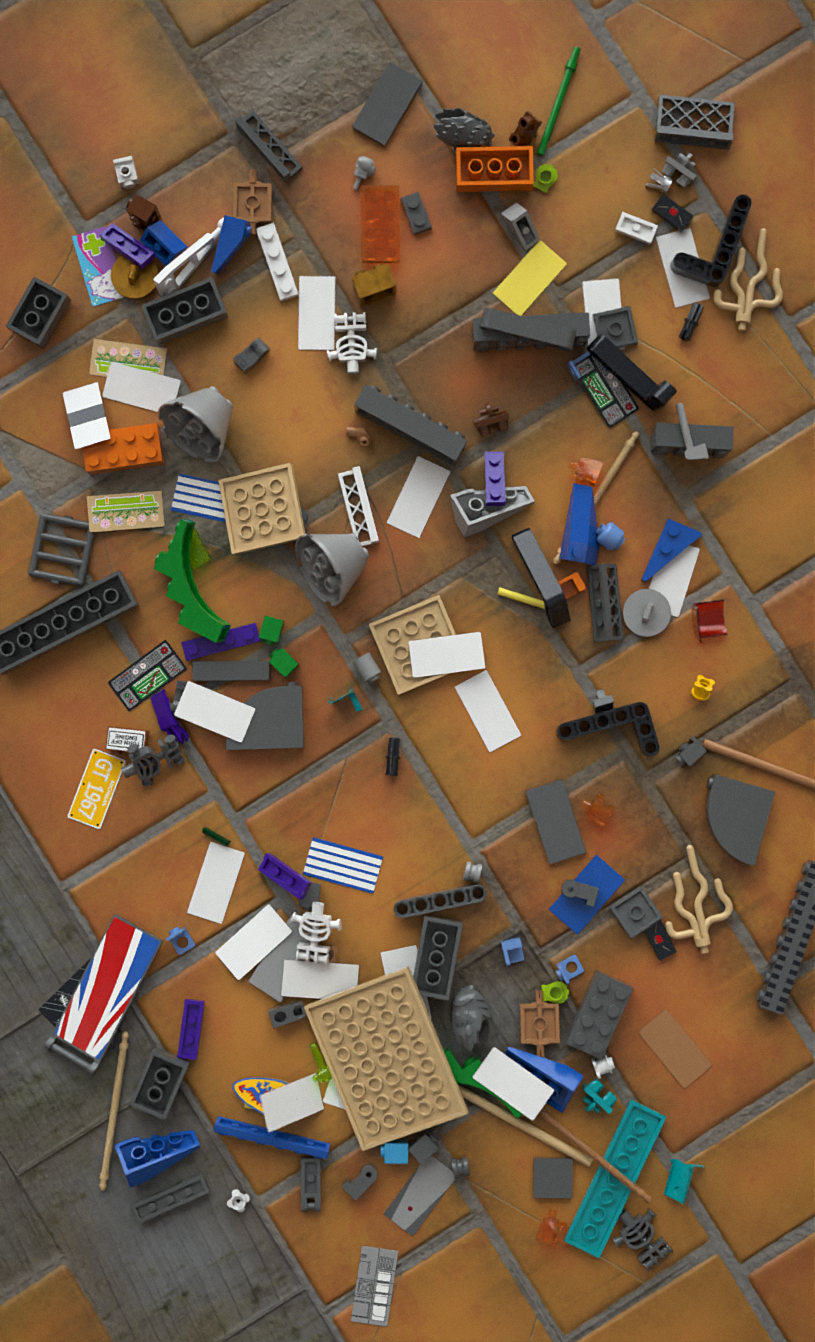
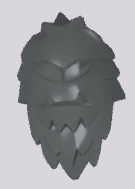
(463, 129)
(470, 1018)

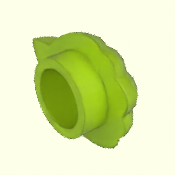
(545, 177)
(555, 992)

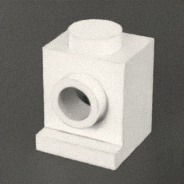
(122, 165)

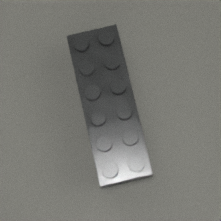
(486, 340)
(410, 425)

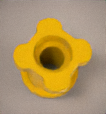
(702, 688)

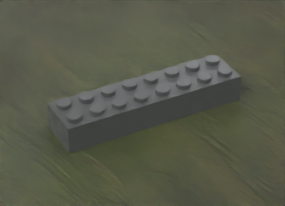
(65, 621)

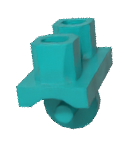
(605, 1102)

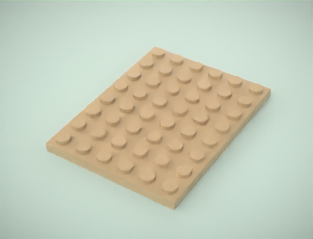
(386, 1059)

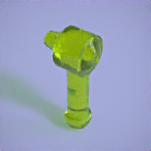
(323, 1073)

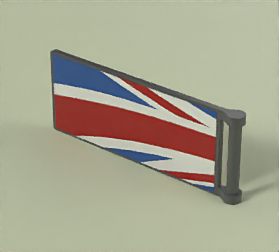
(105, 992)

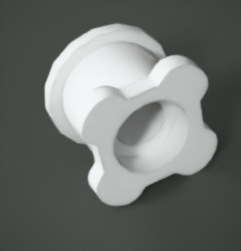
(603, 1066)

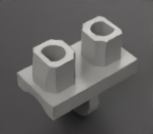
(686, 175)

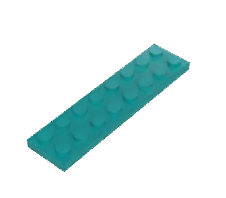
(606, 1194)

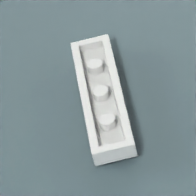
(277, 262)

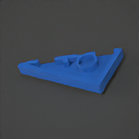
(672, 541)

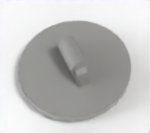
(646, 612)

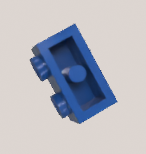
(163, 242)

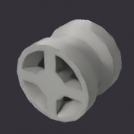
(472, 872)

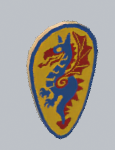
(251, 1088)

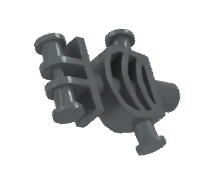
(169, 752)
(633, 1226)

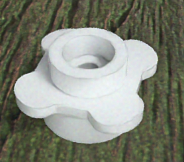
(232, 1203)

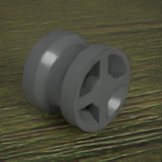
(460, 1167)

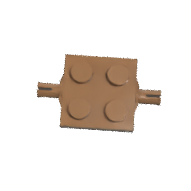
(253, 201)
(539, 1023)

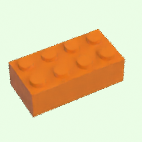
(494, 169)
(125, 450)

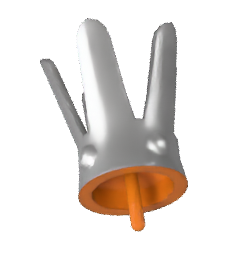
(665, 182)

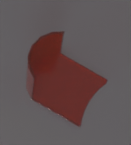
(708, 619)

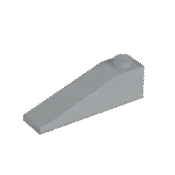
(473, 514)

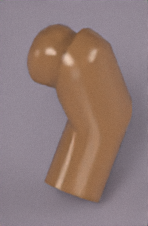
(360, 433)

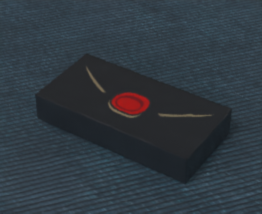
(672, 213)
(660, 940)

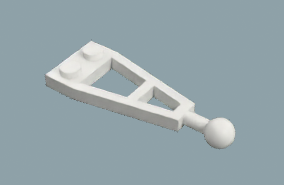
(165, 280)

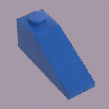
(231, 239)

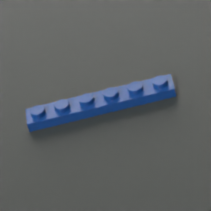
(275, 1138)

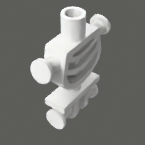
(351, 356)
(311, 922)

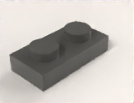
(416, 213)

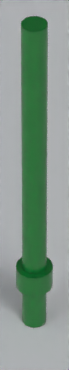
(570, 67)

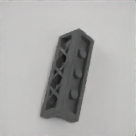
(262, 148)
(602, 602)

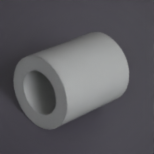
(367, 667)

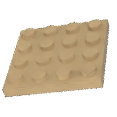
(262, 508)
(394, 632)

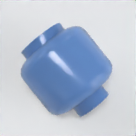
(610, 536)

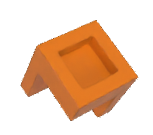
(572, 585)

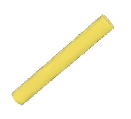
(520, 597)

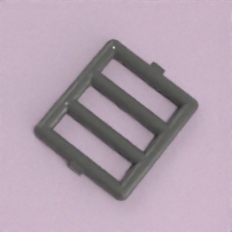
(38, 554)

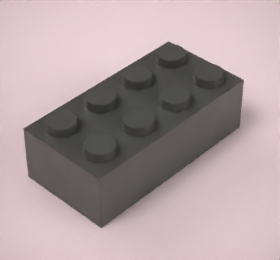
(184, 311)
(669, 439)
(437, 956)
(598, 1014)

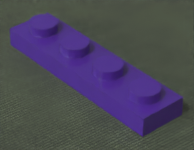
(235, 638)

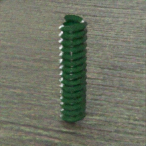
(215, 836)

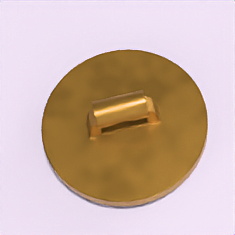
(132, 280)

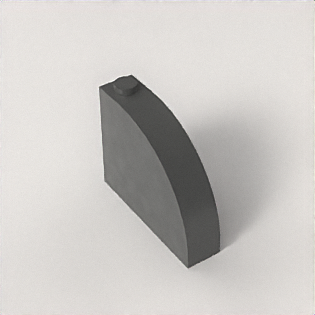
(276, 720)
(737, 816)

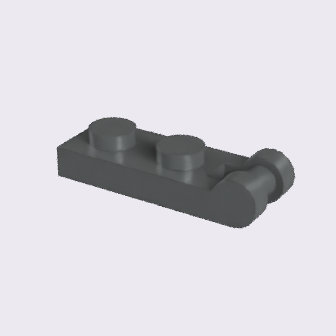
(310, 1183)

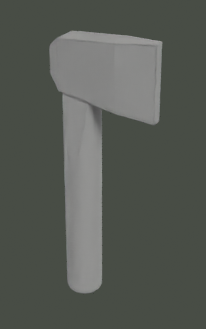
(691, 452)

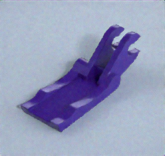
(166, 719)

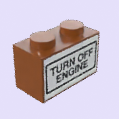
(121, 738)

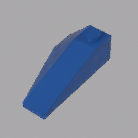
(580, 530)
(554, 1074)
(150, 1156)

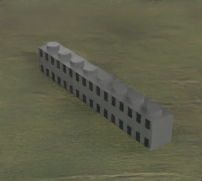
(790, 944)

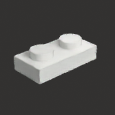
(636, 228)

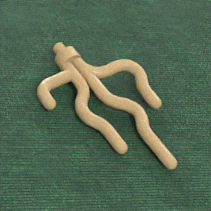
(745, 306)
(698, 929)

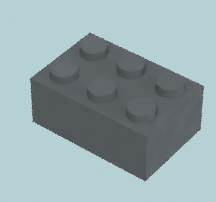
(38, 313)
(159, 1083)

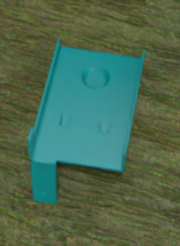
(353, 698)
(679, 1180)

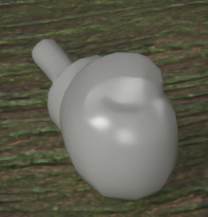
(363, 169)

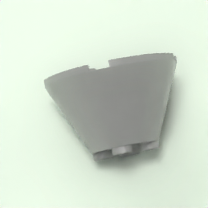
(198, 423)
(331, 564)

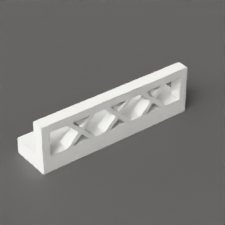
(356, 471)

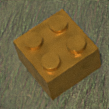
(374, 285)

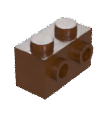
(142, 212)

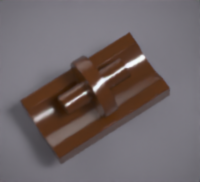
(526, 130)
(499, 418)

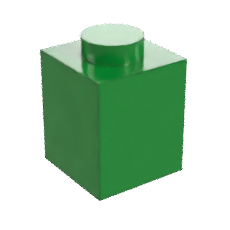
(271, 630)
(283, 662)

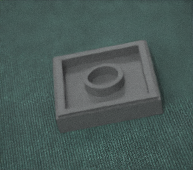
(616, 326)
(636, 912)
(552, 1177)

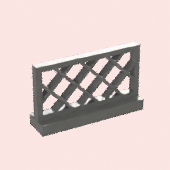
(694, 135)

